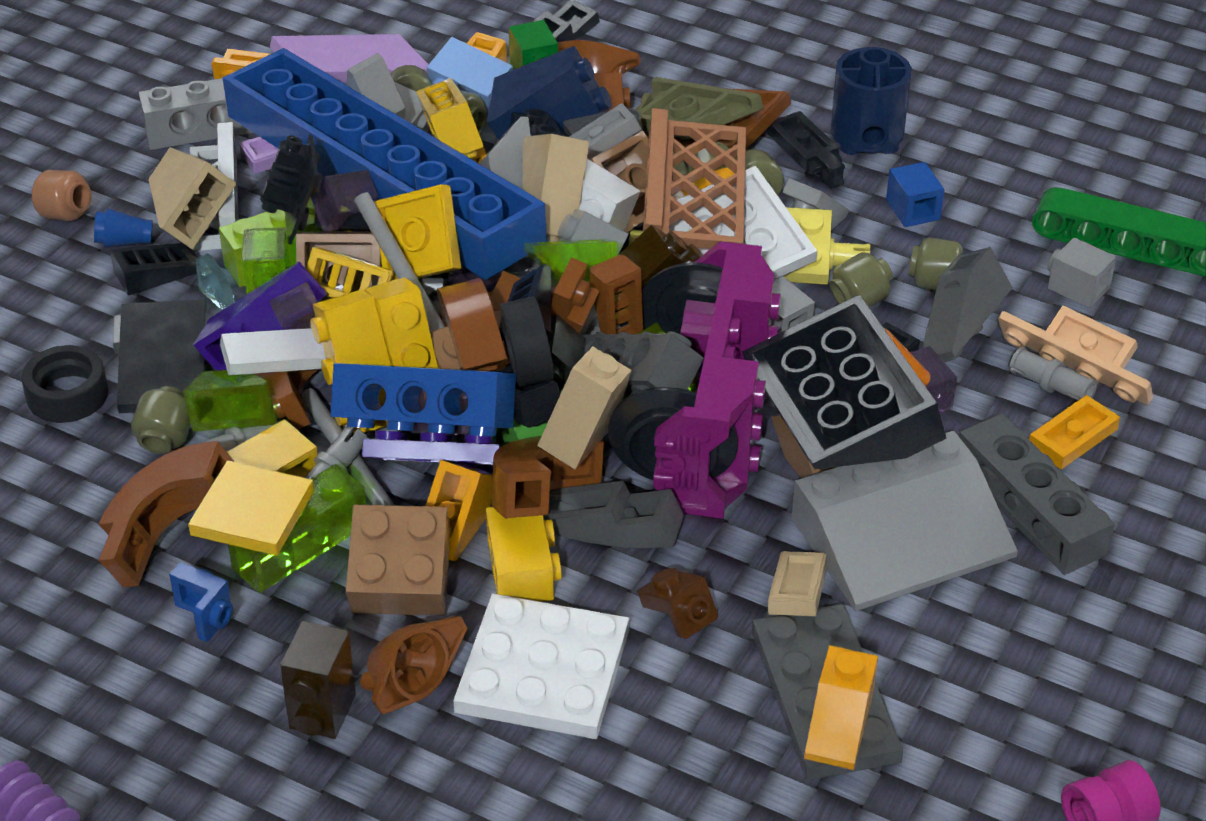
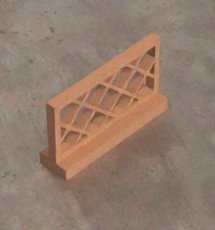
(662, 172)

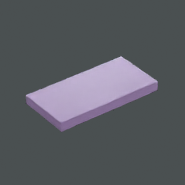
(340, 52)

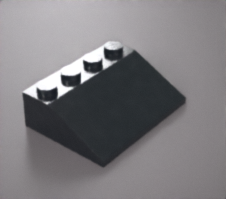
(847, 389)

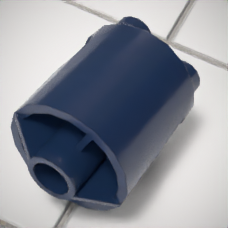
(870, 100)

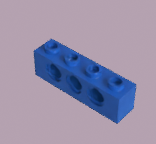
(488, 393)

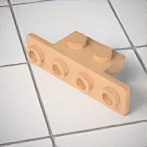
(1083, 346)

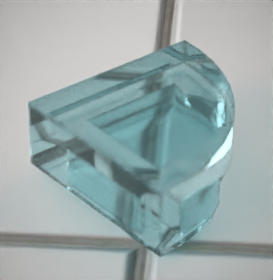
(213, 282)

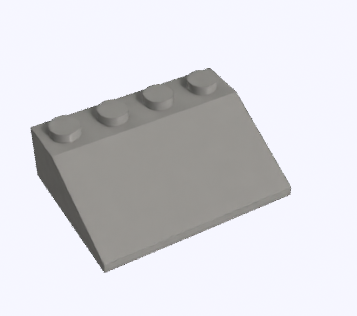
(902, 522)

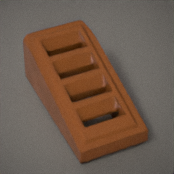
(613, 277)

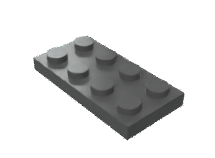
(793, 658)

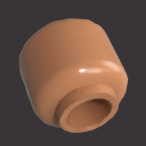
(61, 195)

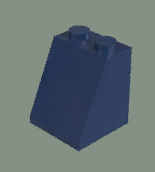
(556, 84)

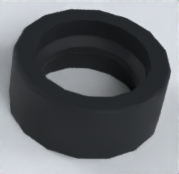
(526, 341)
(68, 404)

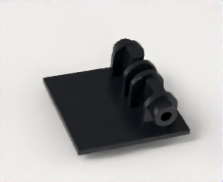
(292, 183)

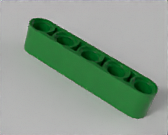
(1123, 229)

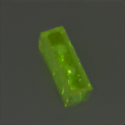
(319, 528)

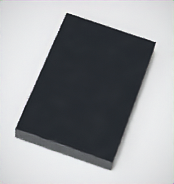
(158, 348)

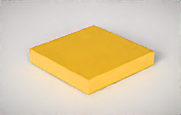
(423, 229)
(251, 507)

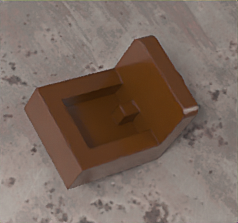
(683, 598)

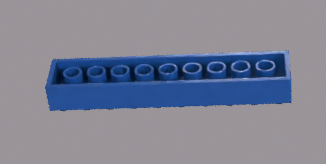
(354, 134)

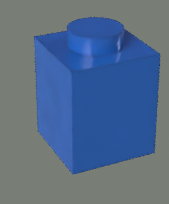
(915, 194)

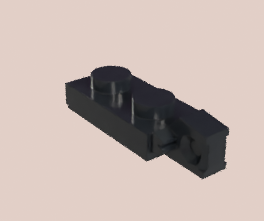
(809, 147)

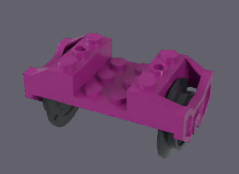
(703, 439)

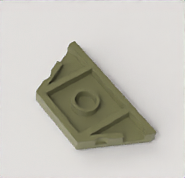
(696, 103)

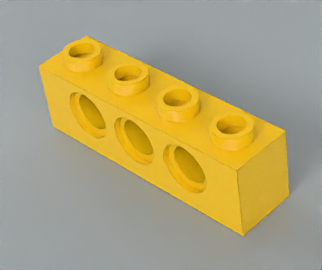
(450, 117)

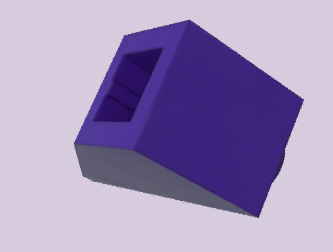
(252, 313)

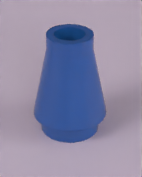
(120, 229)

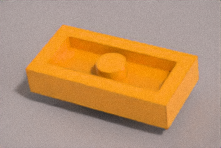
(1075, 431)

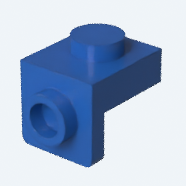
(203, 596)

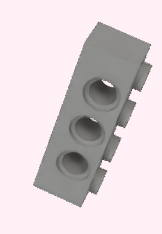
(198, 121)

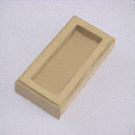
(797, 584)

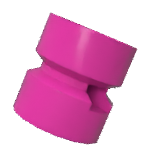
(1117, 794)

